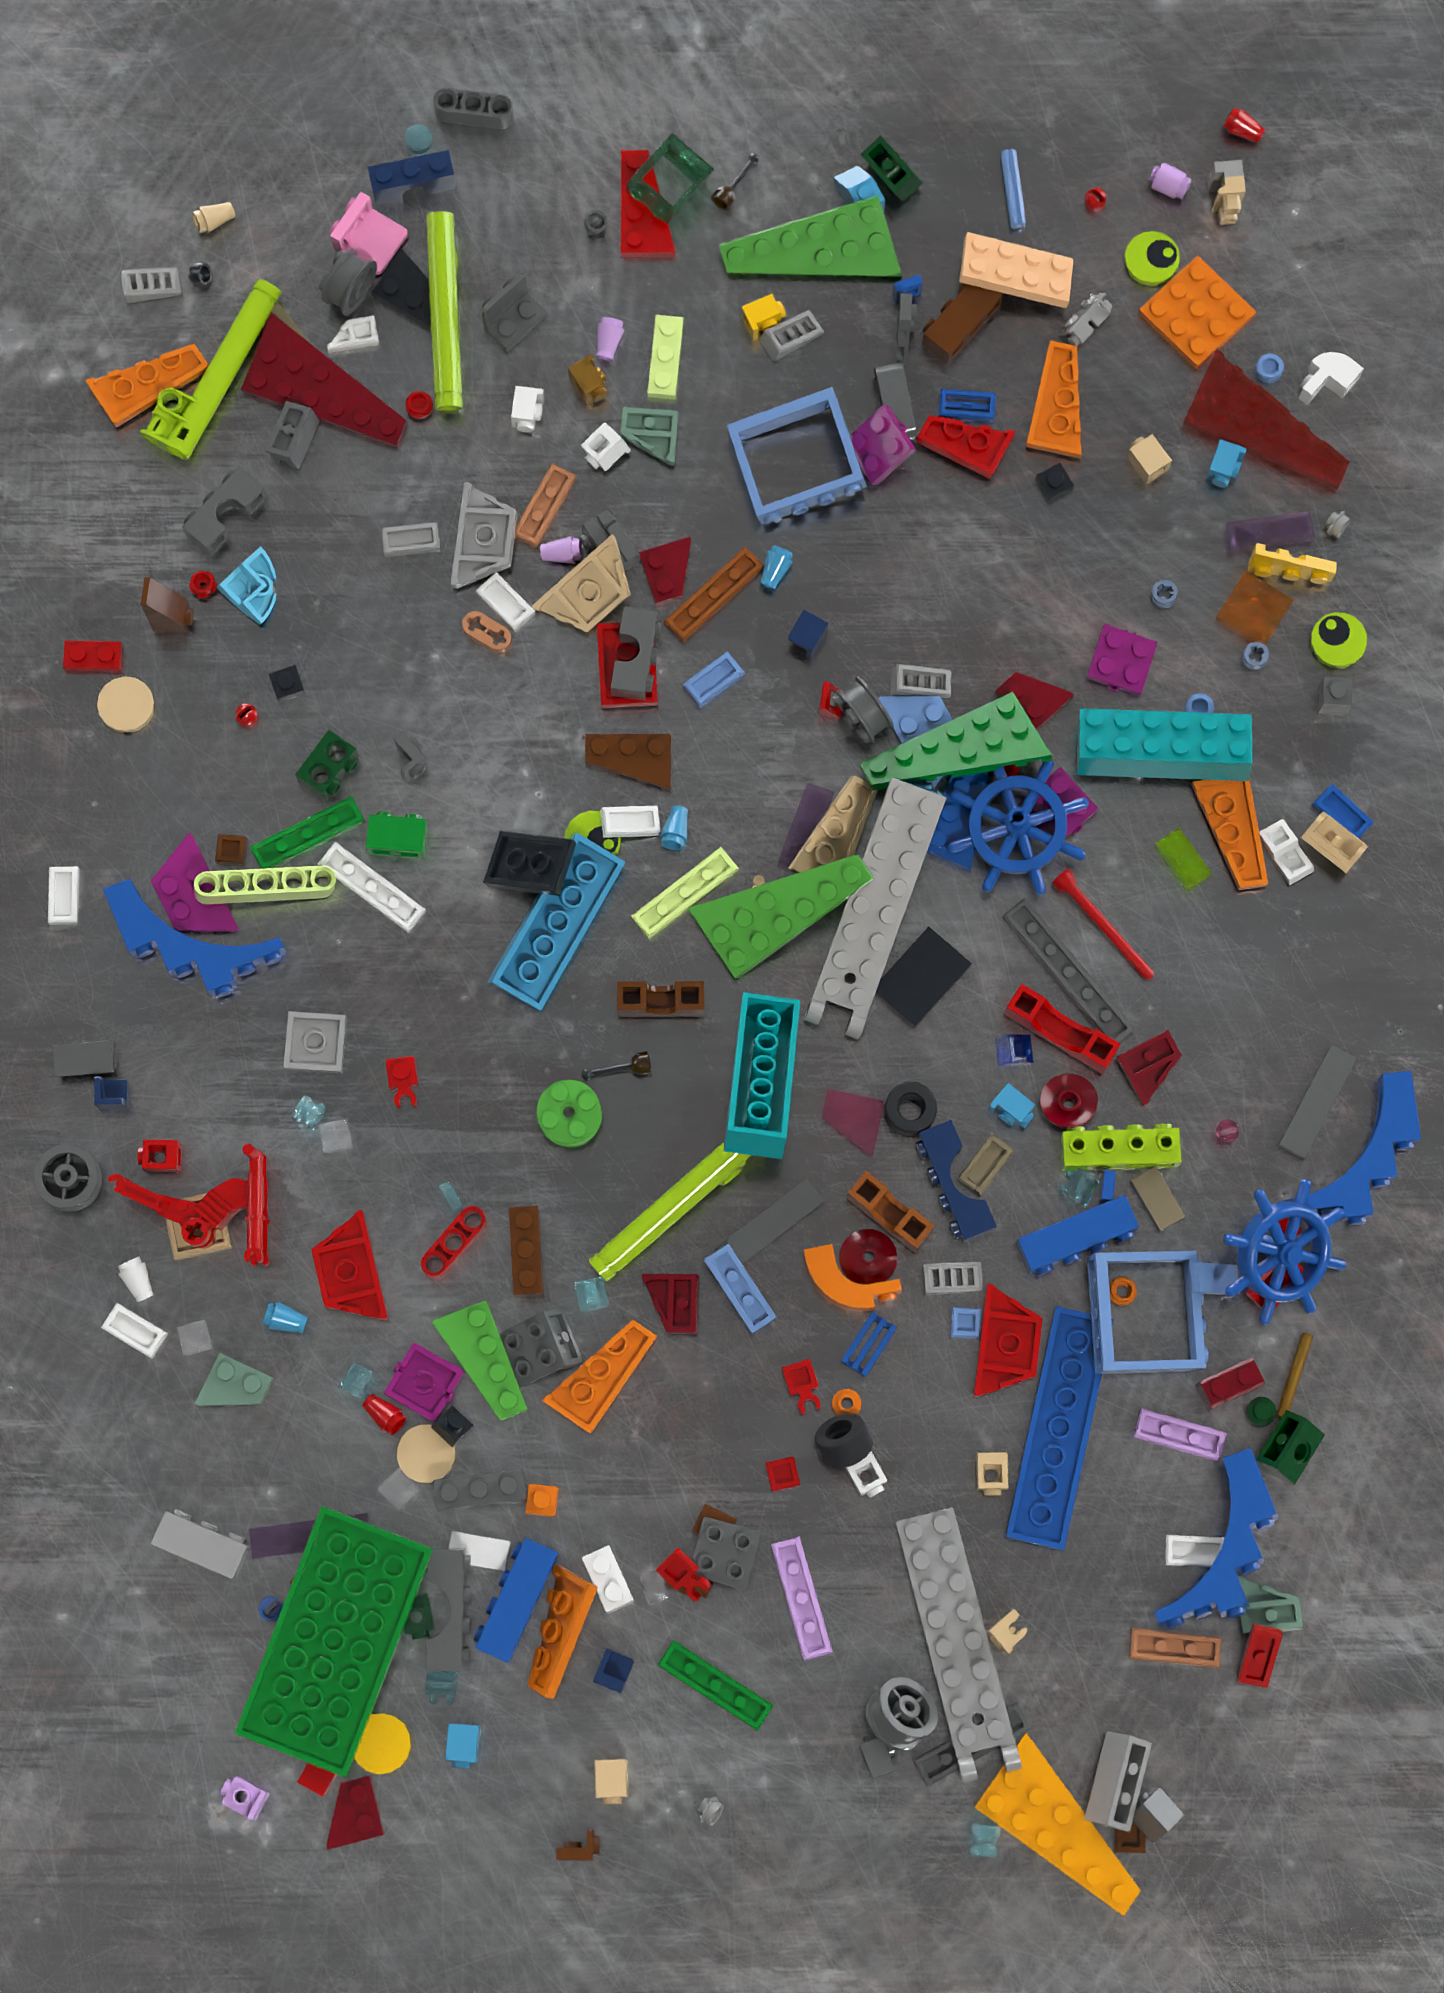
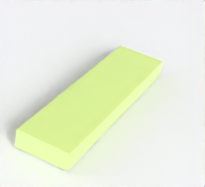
(684, 893)

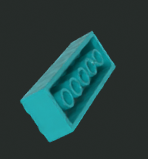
(1164, 744)
(762, 1076)

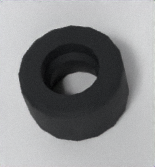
(913, 1091)
(843, 1440)

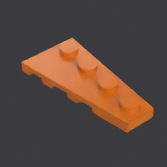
(135, 389)
(596, 1384)

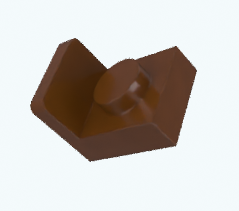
(573, 1852)

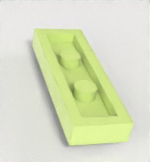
(665, 357)

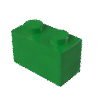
(397, 835)

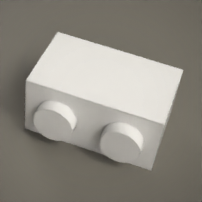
(608, 1578)

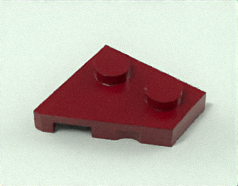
(1036, 697)

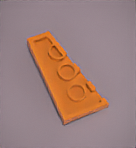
(1056, 411)
(1235, 827)
(560, 1631)

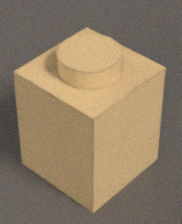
(1148, 458)

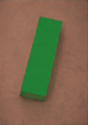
(308, 834)
(715, 1685)

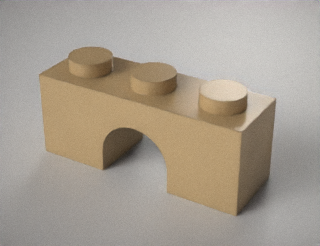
(611, 1780)

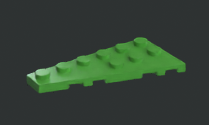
(833, 242)
(766, 917)

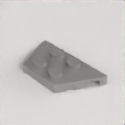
(483, 537)

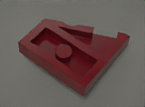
(666, 570)
(1149, 1064)
(676, 1300)
(355, 1814)

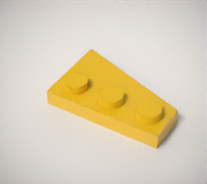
(1283, 564)

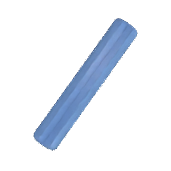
(1013, 189)

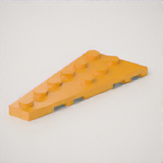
(1048, 1820)

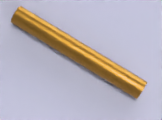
(1295, 1374)

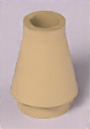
(212, 216)

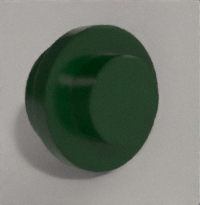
(1261, 1411)

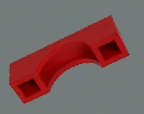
(1043, 1019)

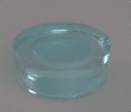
(418, 139)

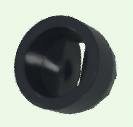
(203, 269)

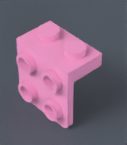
(367, 232)

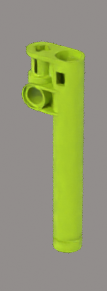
(444, 310)
(195, 411)
(712, 1171)

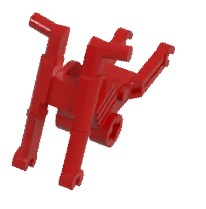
(216, 1207)

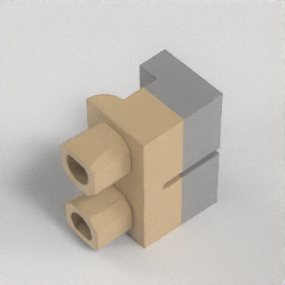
(1229, 183)

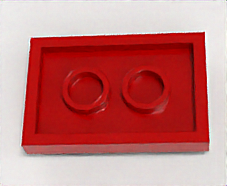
(612, 650)

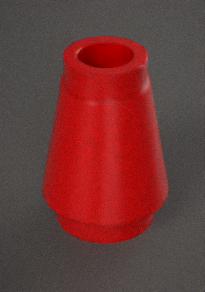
(1243, 125)
(385, 1415)

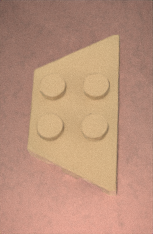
(588, 589)

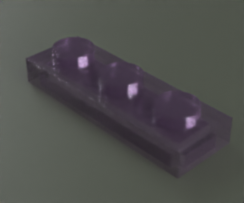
(1270, 531)
(809, 813)

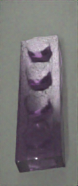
(284, 1538)

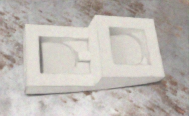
(1285, 852)

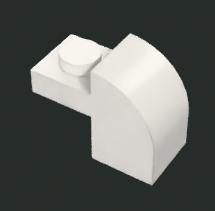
(1332, 370)

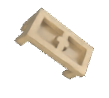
(1334, 842)
(1003, 1636)

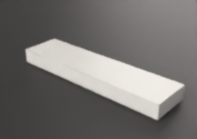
(372, 887)

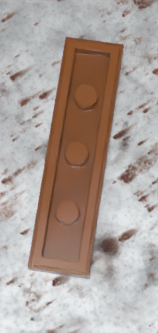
(714, 594)

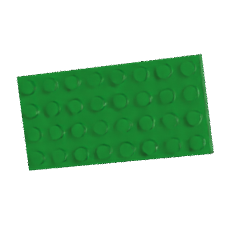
(334, 1641)

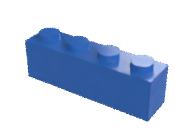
(1077, 1235)
(516, 1600)

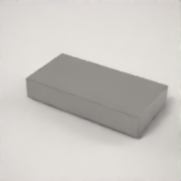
(410, 539)

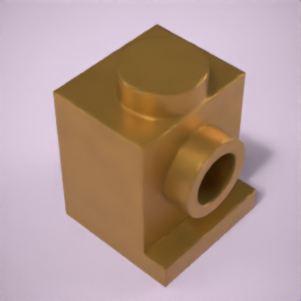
(588, 379)

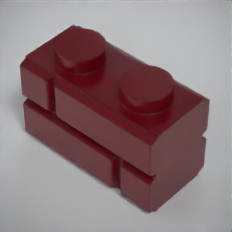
(1230, 1384)

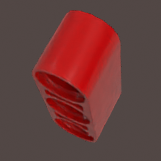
(461, 1230)

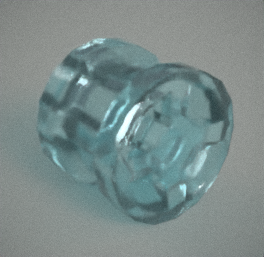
(309, 1112)

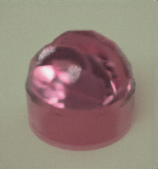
(1227, 1124)

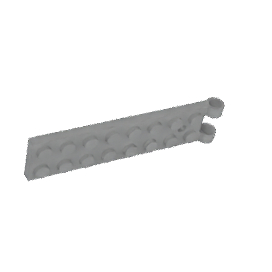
(876, 910)
(956, 1639)

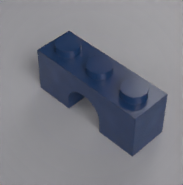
(395, 177)

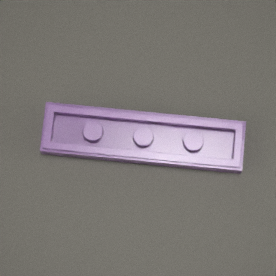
(801, 1598)

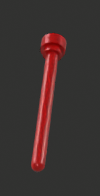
(1067, 883)

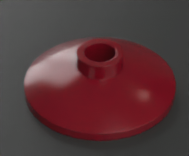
(1071, 1089)
(863, 1271)

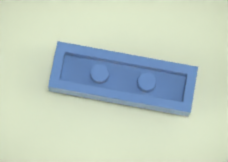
(740, 1287)

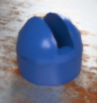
(274, 1613)

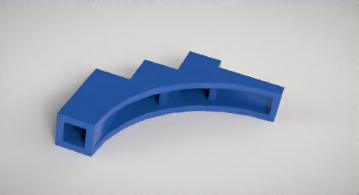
(217, 963)
(1394, 1126)
(1239, 1553)

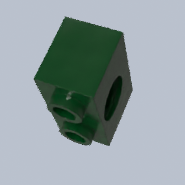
(891, 168)
(1290, 1447)

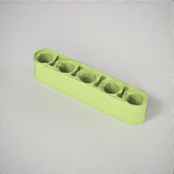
(277, 877)

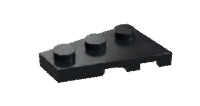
(405, 289)

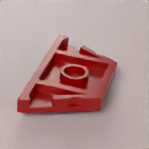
(349, 1270)
(1007, 1343)

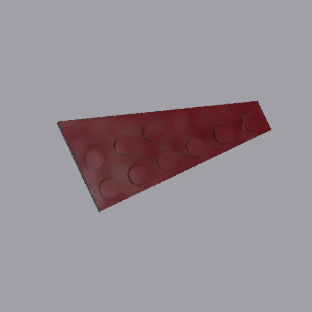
(297, 372)

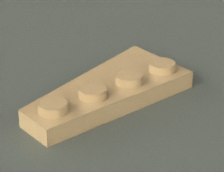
(839, 828)

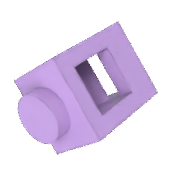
(255, 1797)

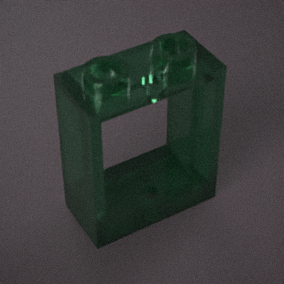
(686, 161)

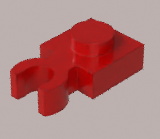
(402, 1076)
(801, 1380)
(680, 1571)

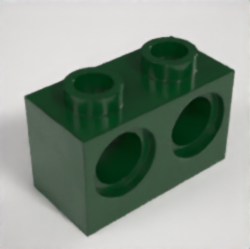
(320, 762)

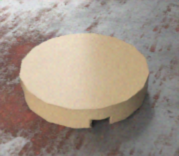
(126, 704)
(424, 1454)

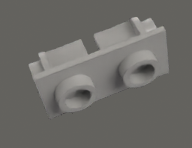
(1092, 310)

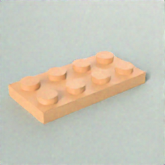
(1016, 270)

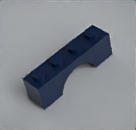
(969, 1216)

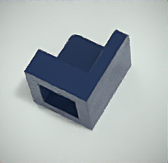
(808, 632)
(111, 1094)
(613, 1671)

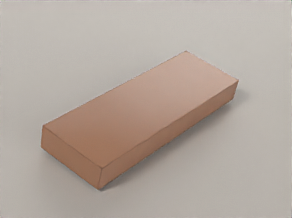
(544, 505)
(1175, 1648)

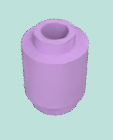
(1169, 181)

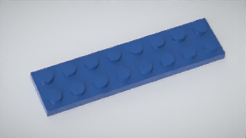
(1056, 1434)

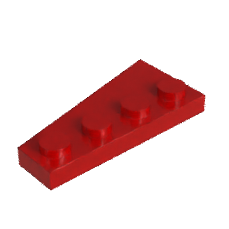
(640, 230)

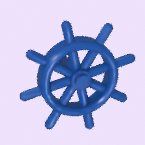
(1018, 826)
(1284, 1251)

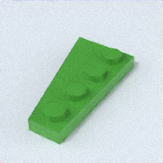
(479, 1349)

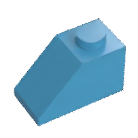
(857, 185)

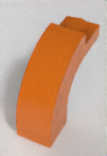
(840, 1291)

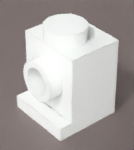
(527, 408)
(604, 447)
(878, 1478)

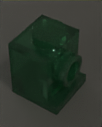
(420, 1630)

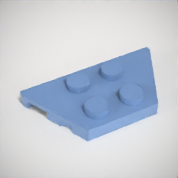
(915, 717)

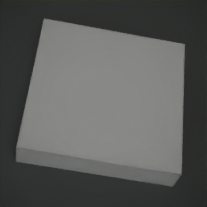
(315, 1042)

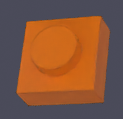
(542, 1500)

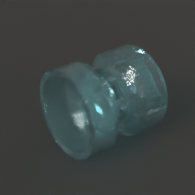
(985, 1833)

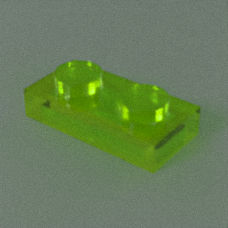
(1183, 859)

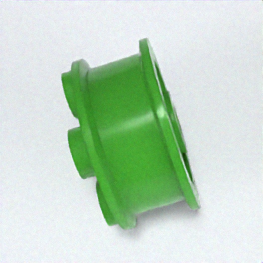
(567, 1096)

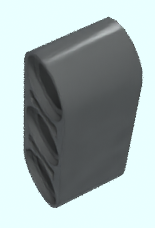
(483, 117)
(894, 392)

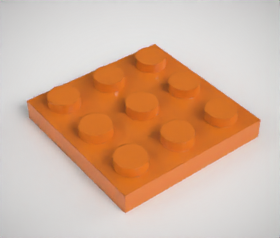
(1197, 312)

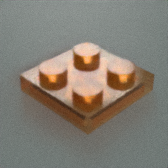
(1254, 609)

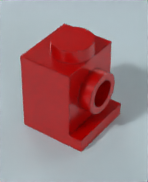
(151, 1148)

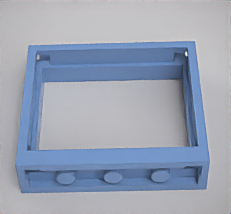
(784, 415)
(1102, 1321)

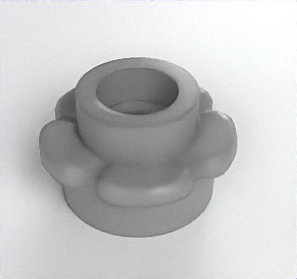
(1337, 524)
(710, 1810)

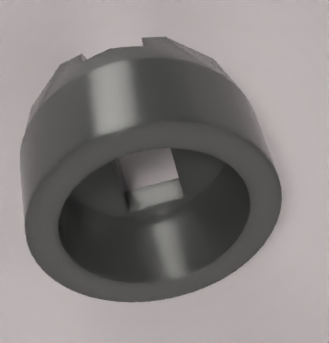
(590, 218)

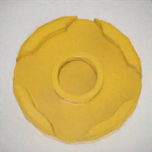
(384, 1744)

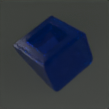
(1014, 1050)

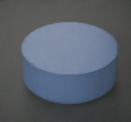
(1269, 368)
(1199, 703)

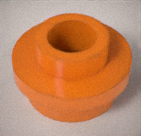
(1130, 1287)
(842, 1394)

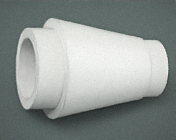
(136, 1278)

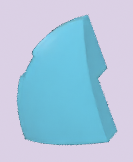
(252, 586)

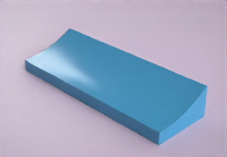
(556, 926)

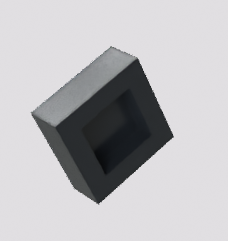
(1054, 482)
(286, 683)
(452, 1426)

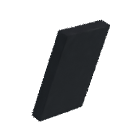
(529, 863)
(922, 977)

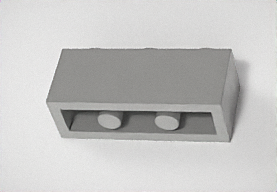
(201, 1544)
(1118, 1781)

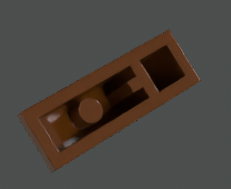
(165, 608)

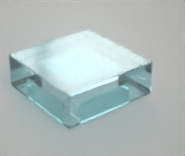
(451, 1197)

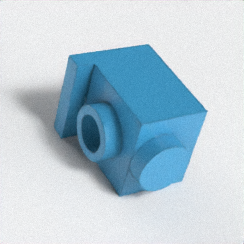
(1226, 463)
(1013, 1107)

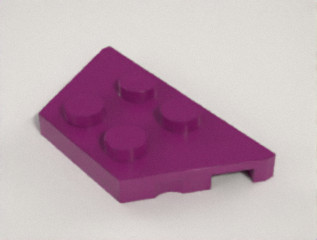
(176, 892)

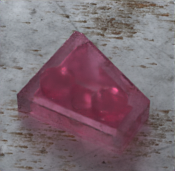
(854, 1117)

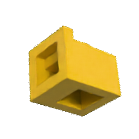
(762, 315)

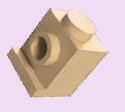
(997, 1463)

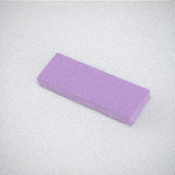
(1179, 1435)

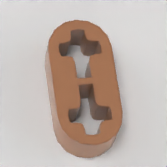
(484, 638)

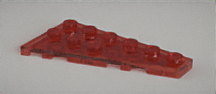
(1248, 415)

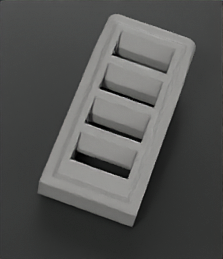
(140, 275)
(776, 344)
(910, 671)
(929, 1288)

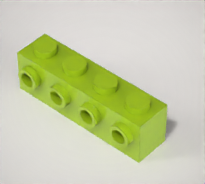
(1120, 1148)

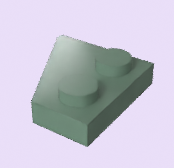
(651, 431)
(233, 1384)
(1270, 1608)

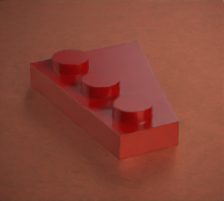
(966, 444)

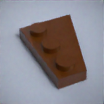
(633, 755)

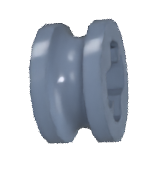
(1166, 585)
(1258, 646)

